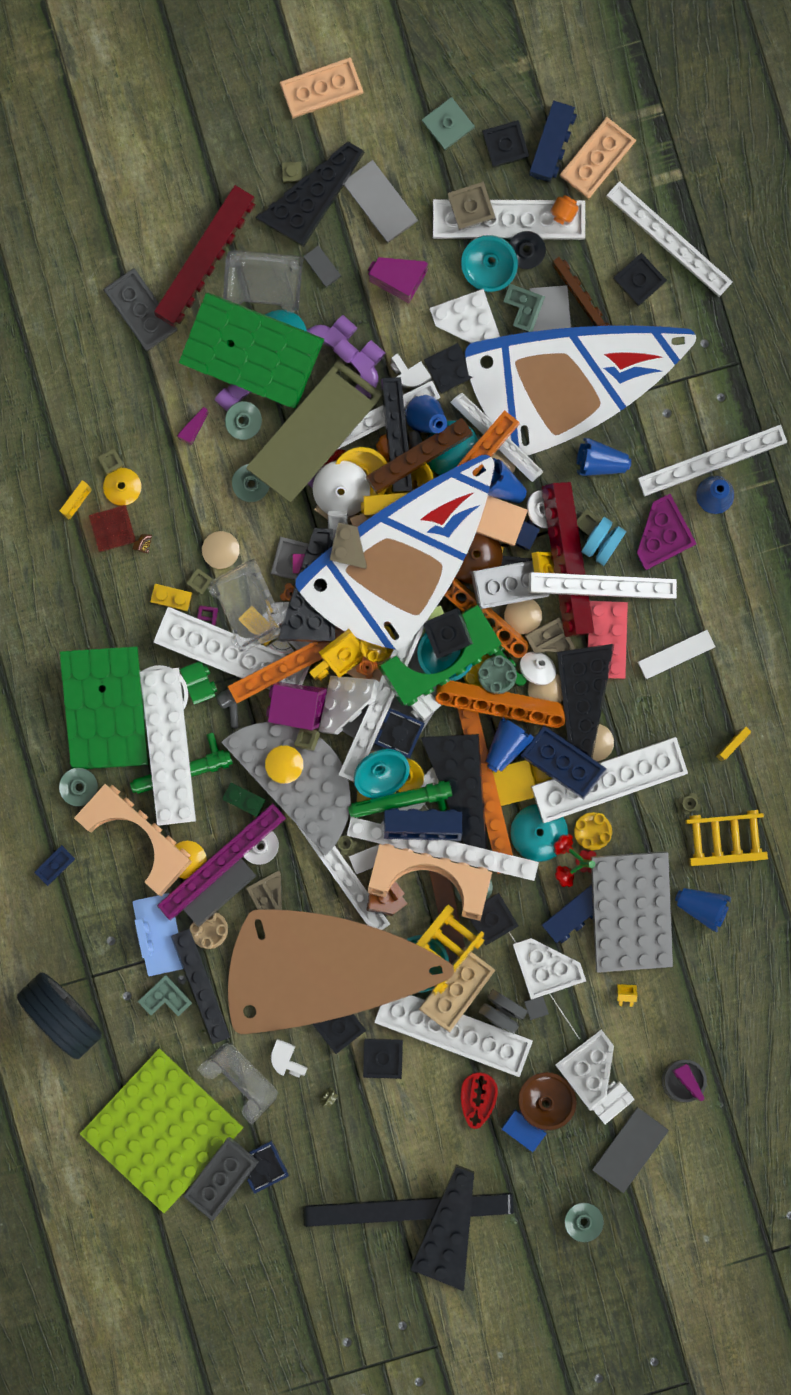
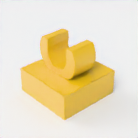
(626, 993)

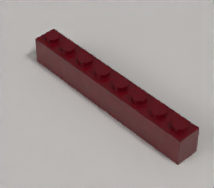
(204, 256)
(567, 555)

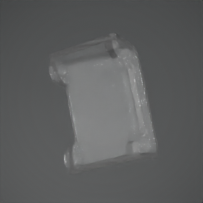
(263, 279)
(247, 605)
(244, 1077)

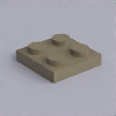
(471, 206)

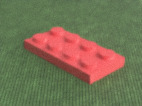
(611, 628)

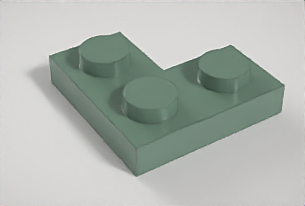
(529, 306)
(165, 992)

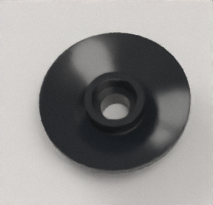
(537, 250)

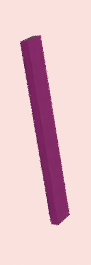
(221, 862)

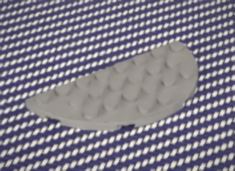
(316, 798)

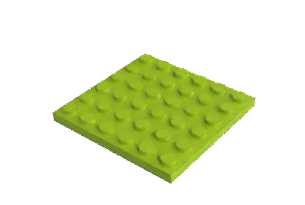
(161, 1130)

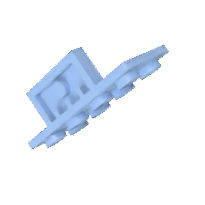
(155, 935)

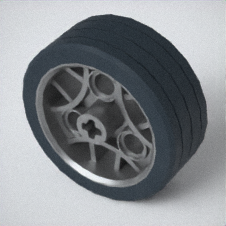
(59, 1016)

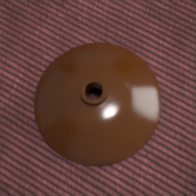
(489, 557)
(549, 1089)

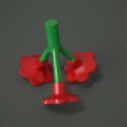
(583, 860)

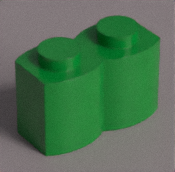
(198, 683)

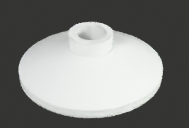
(535, 503)
(537, 668)
(267, 853)

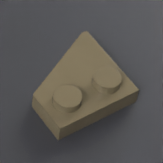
(348, 546)
(549, 638)
(267, 892)

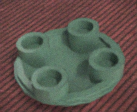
(497, 675)

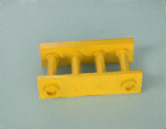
(737, 854)
(434, 932)

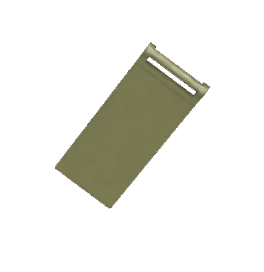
(313, 432)

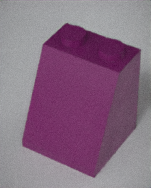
(398, 276)
(296, 705)

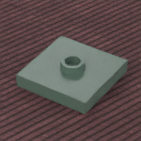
(448, 123)

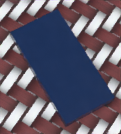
(563, 762)

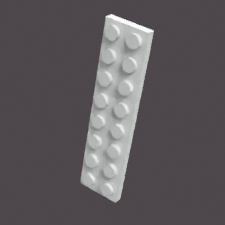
(510, 219)
(214, 647)
(168, 746)
(622, 776)
(467, 1038)

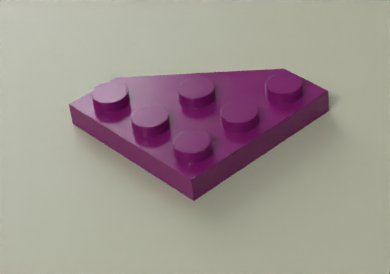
(664, 534)

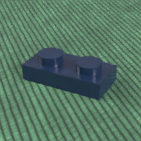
(54, 865)

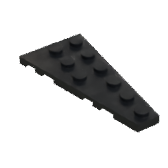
(308, 200)
(301, 619)
(583, 686)
(459, 762)
(445, 1243)

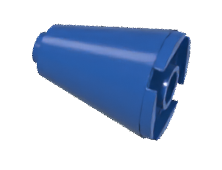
(425, 415)
(601, 459)
(505, 484)
(712, 500)
(506, 745)
(704, 906)

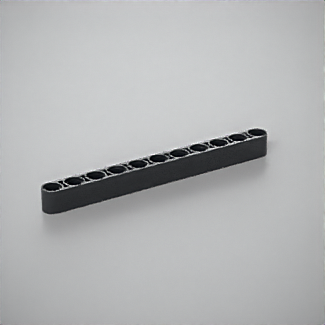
(399, 1210)

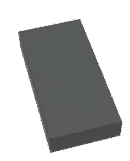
(322, 266)

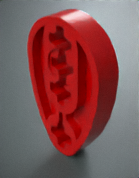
(467, 1094)

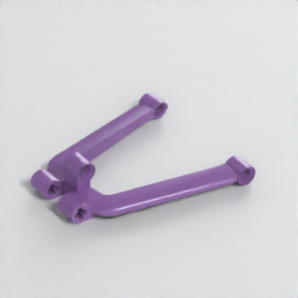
(336, 338)

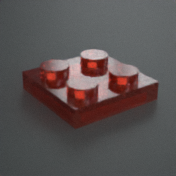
(112, 528)

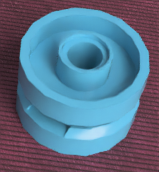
(603, 541)

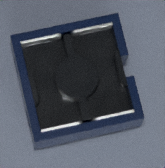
(399, 733)
(269, 1168)

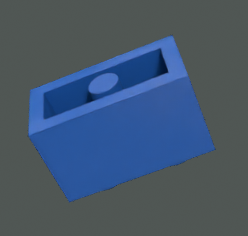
(522, 1131)

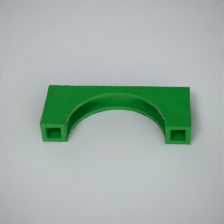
(411, 684)

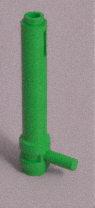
(210, 763)
(429, 793)

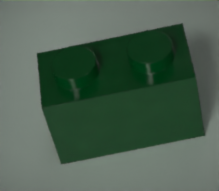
(244, 799)

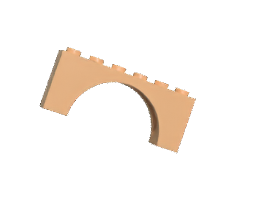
(168, 859)
(394, 863)

